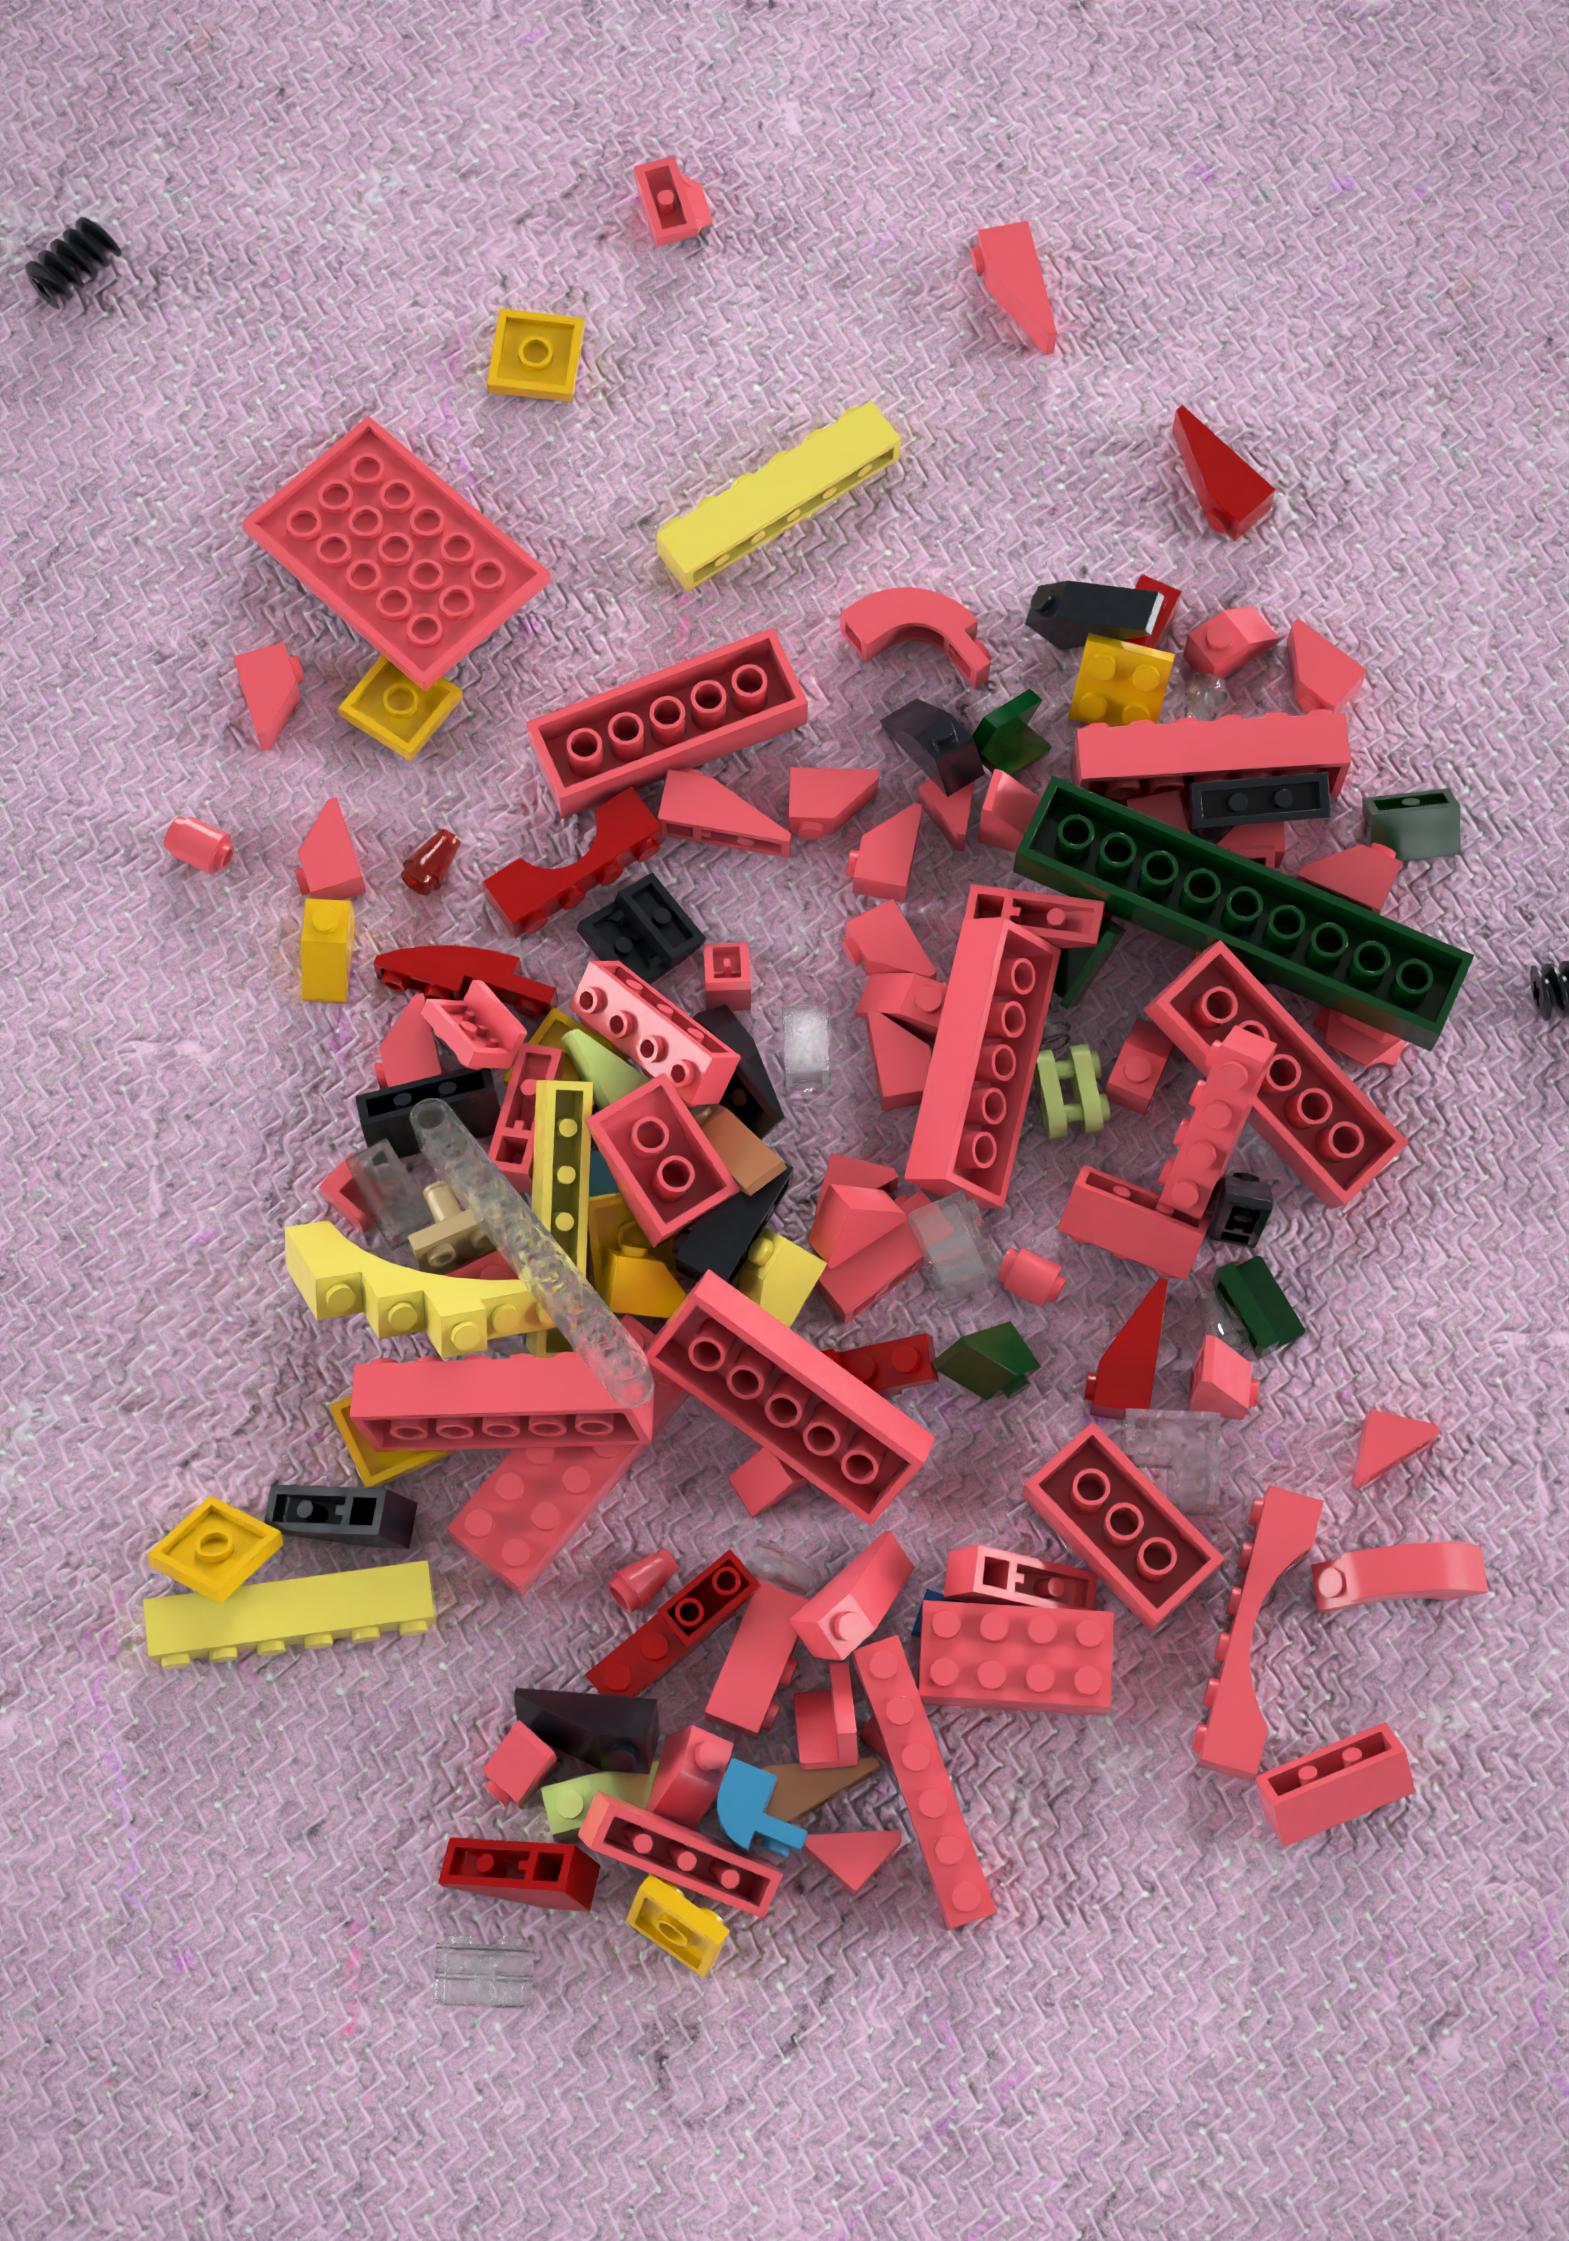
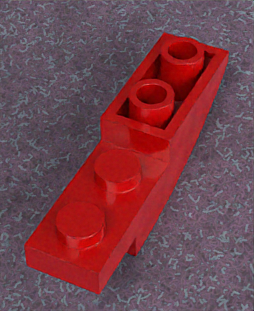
(449, 970)
(890, 1364)
(676, 1629)

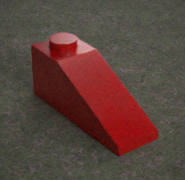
(1225, 485)
(1129, 1364)
(522, 1872)

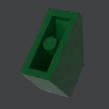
(990, 1362)

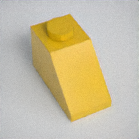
(327, 950)
(639, 1283)

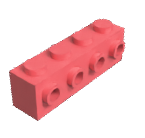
(654, 1032)
(1217, 1121)

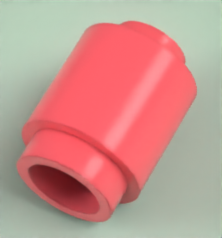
(199, 844)
(1031, 1277)

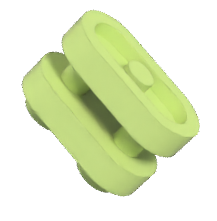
(1089, 1106)

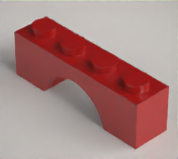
(530, 894)

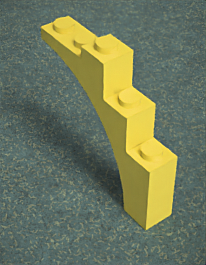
(399, 1301)

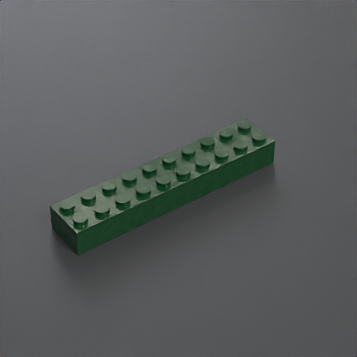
(1265, 918)

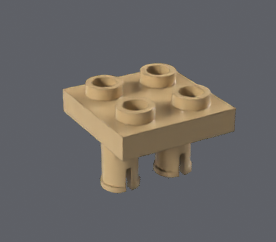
(452, 1238)

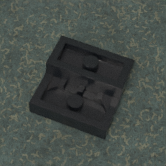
(642, 930)

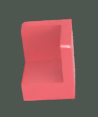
(342, 1193)

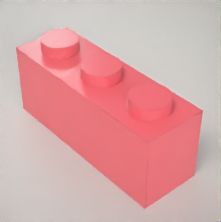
(1132, 1223)
(876, 1268)
(757, 1663)
(1335, 1784)

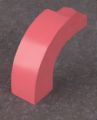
(920, 616)
(1400, 1572)

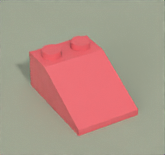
(660, 1160)

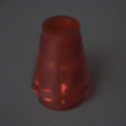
(430, 863)

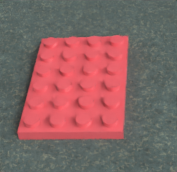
(396, 552)

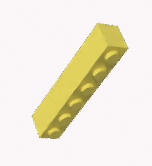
(778, 495)
(561, 1182)
(291, 1613)

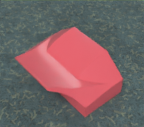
(670, 201)
(1358, 1039)

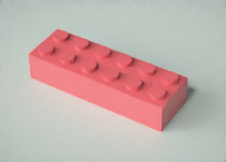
(667, 722)
(1166, 757)
(983, 1062)
(1305, 1100)
(790, 1397)
(491, 1404)
(548, 1493)

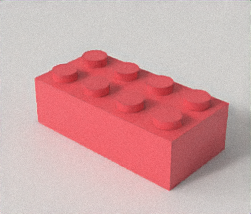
(1122, 1526)
(1015, 1658)

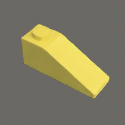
(779, 1276)

